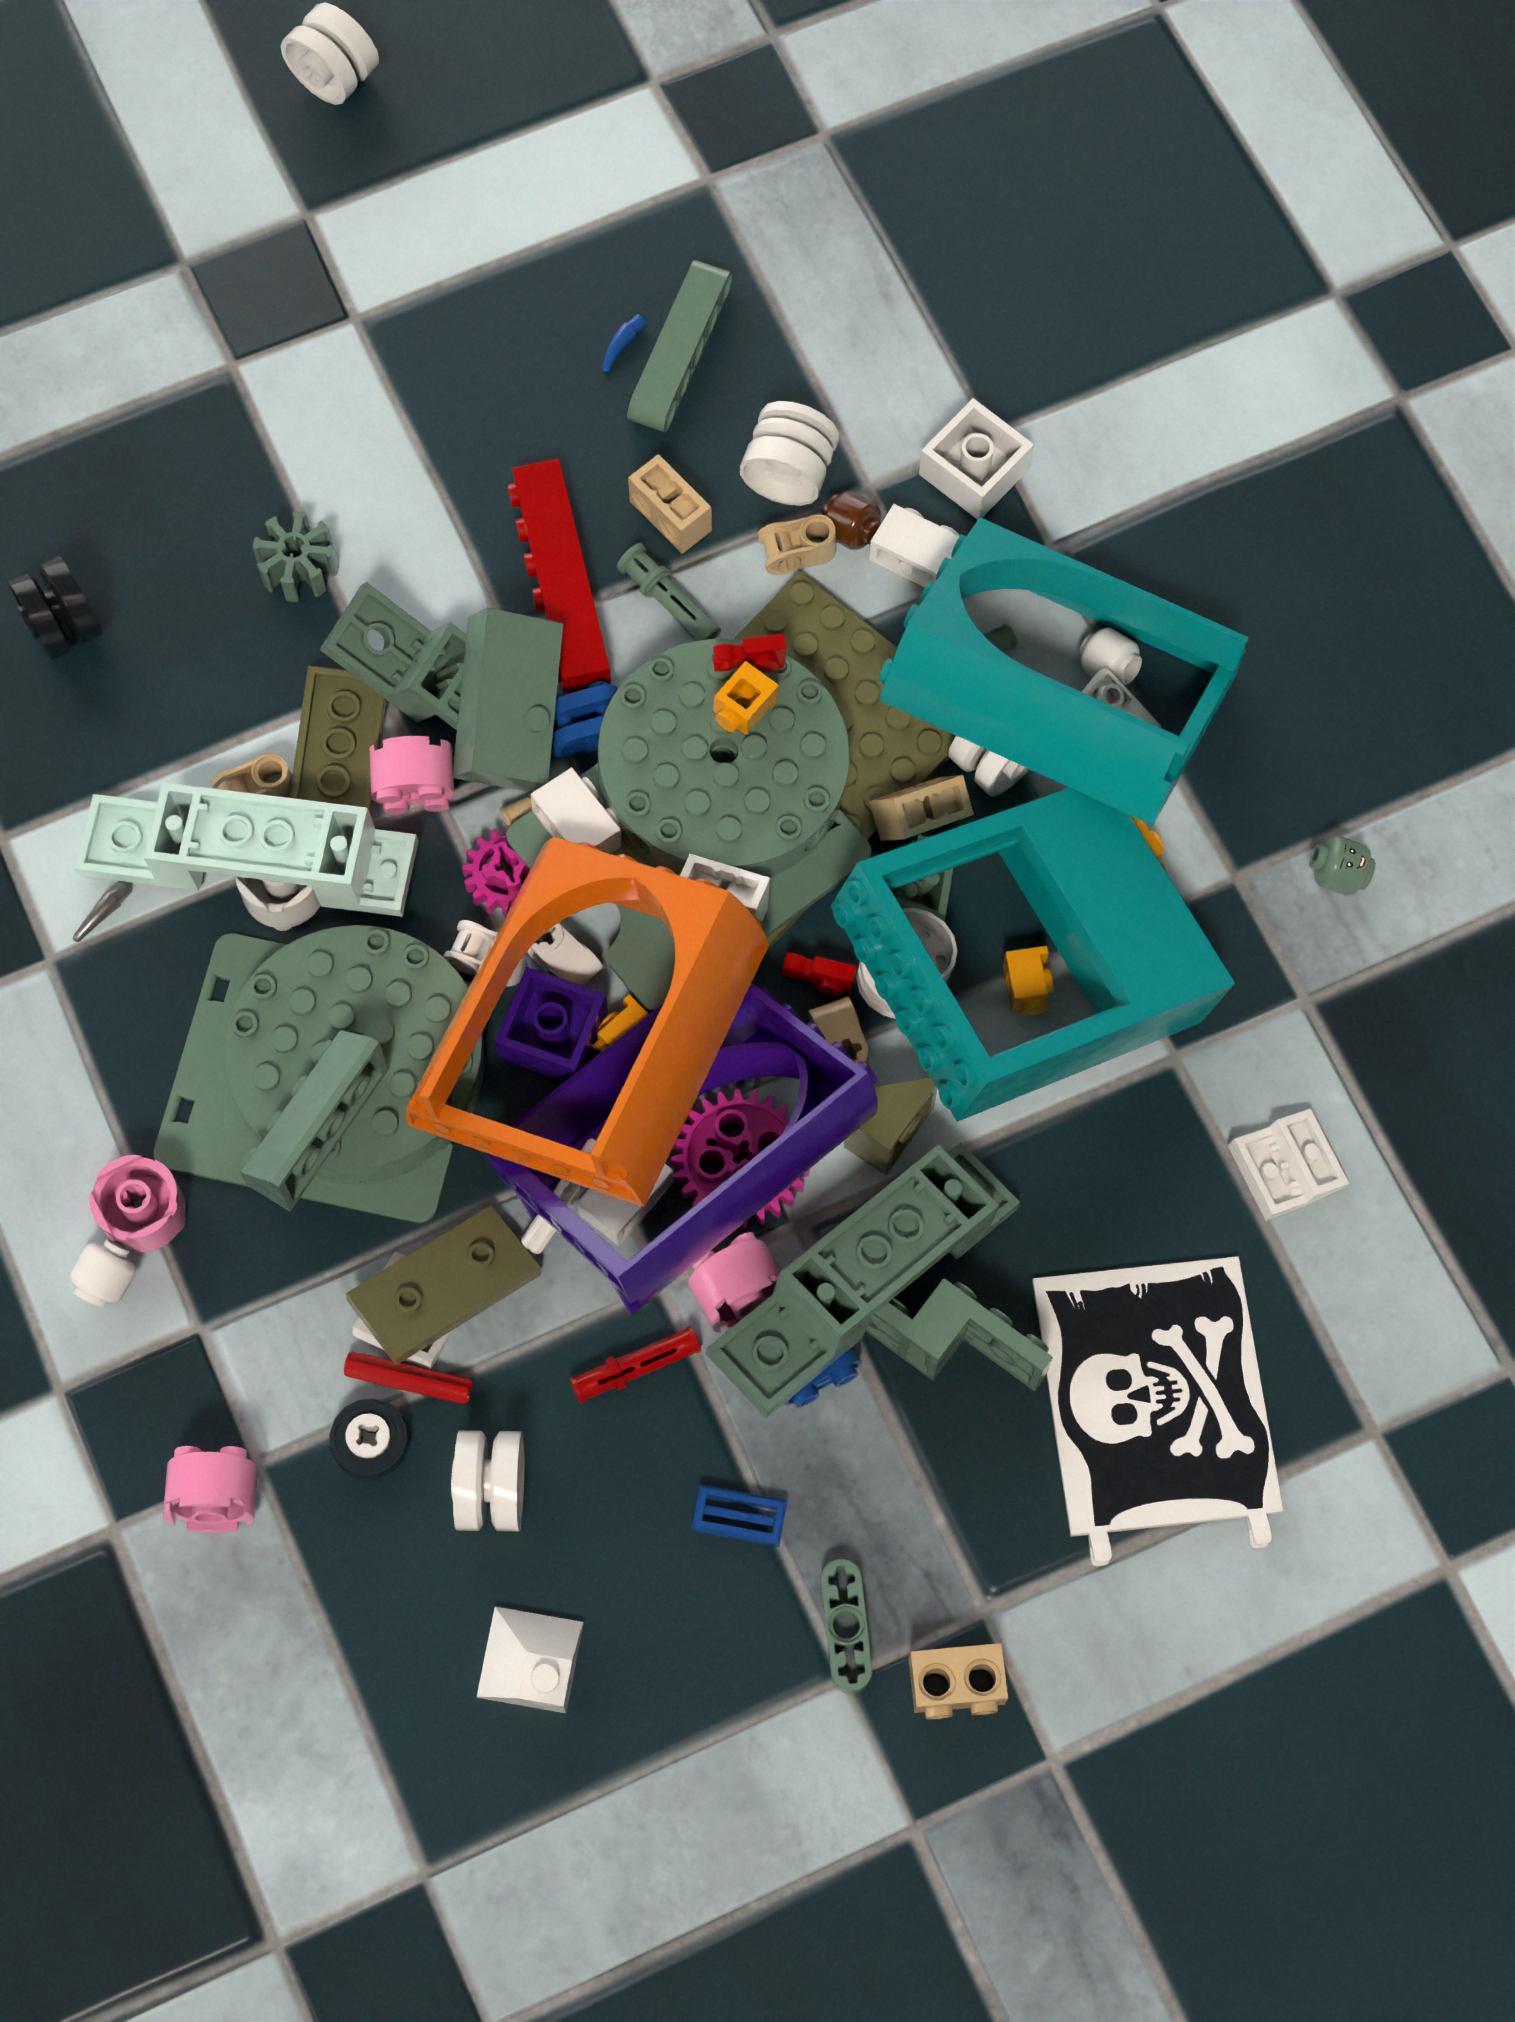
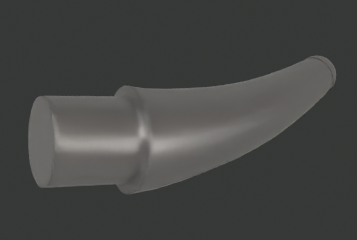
(104, 907)

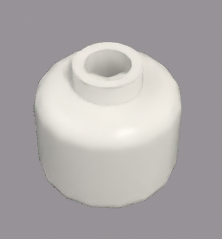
(1112, 651)
(102, 1273)

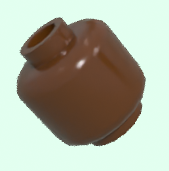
(854, 519)

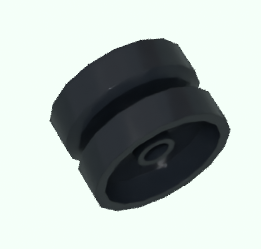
(51, 609)

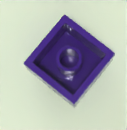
(551, 1025)

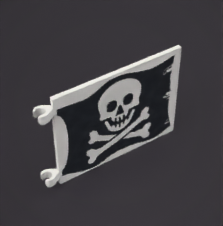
(1157, 1400)

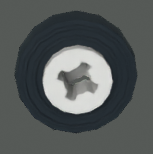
(379, 1451)

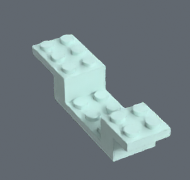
(249, 838)

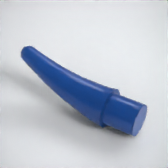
(624, 335)

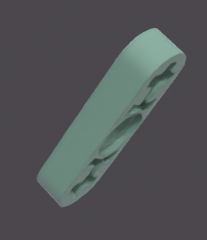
(854, 1591)

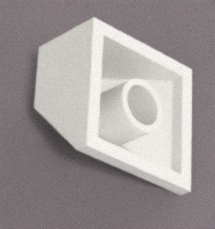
(530, 1660)

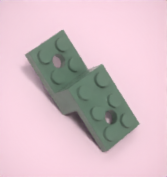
(416, 667)
(949, 1319)

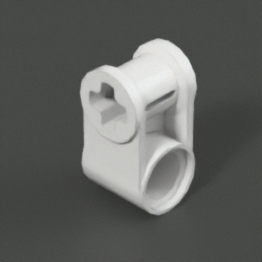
(471, 948)
(565, 957)

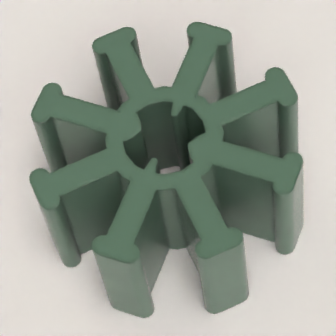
(277, 556)

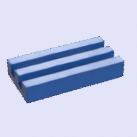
(776, 1523)

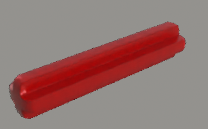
(408, 1378)

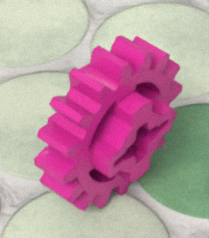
(492, 877)

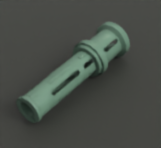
(652, 585)

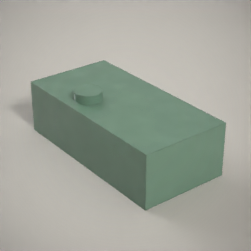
(507, 700)

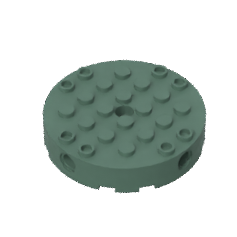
(675, 797)
(361, 984)

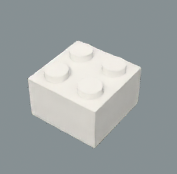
(976, 459)

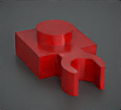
(762, 652)
(826, 975)

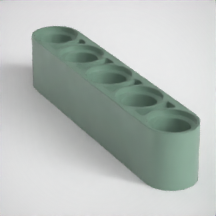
(679, 346)

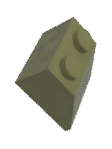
(899, 1116)

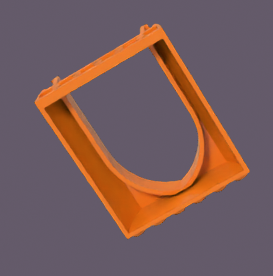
(714, 965)

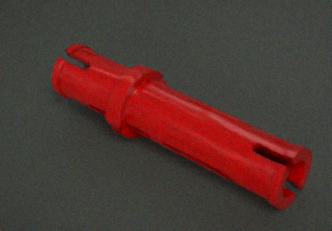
(635, 1364)

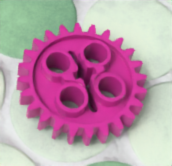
(759, 1125)

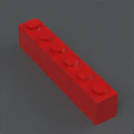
(559, 571)

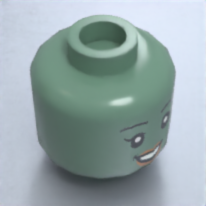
(1342, 865)

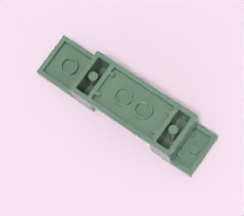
(856, 1269)

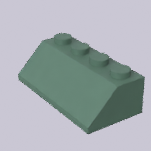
(315, 1118)

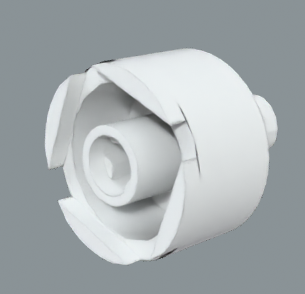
(278, 903)

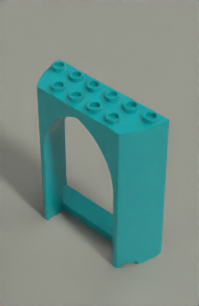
(977, 692)

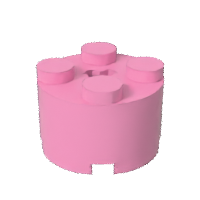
(411, 774)
(149, 1225)
(734, 1280)
(210, 1489)

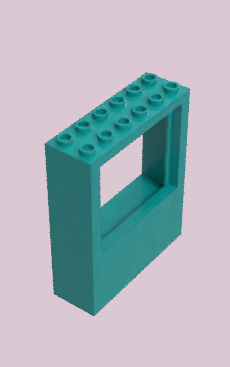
(1101, 906)

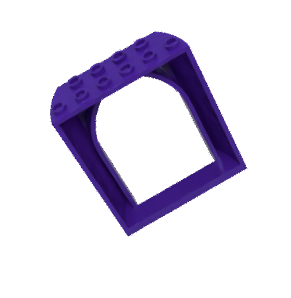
(761, 1042)

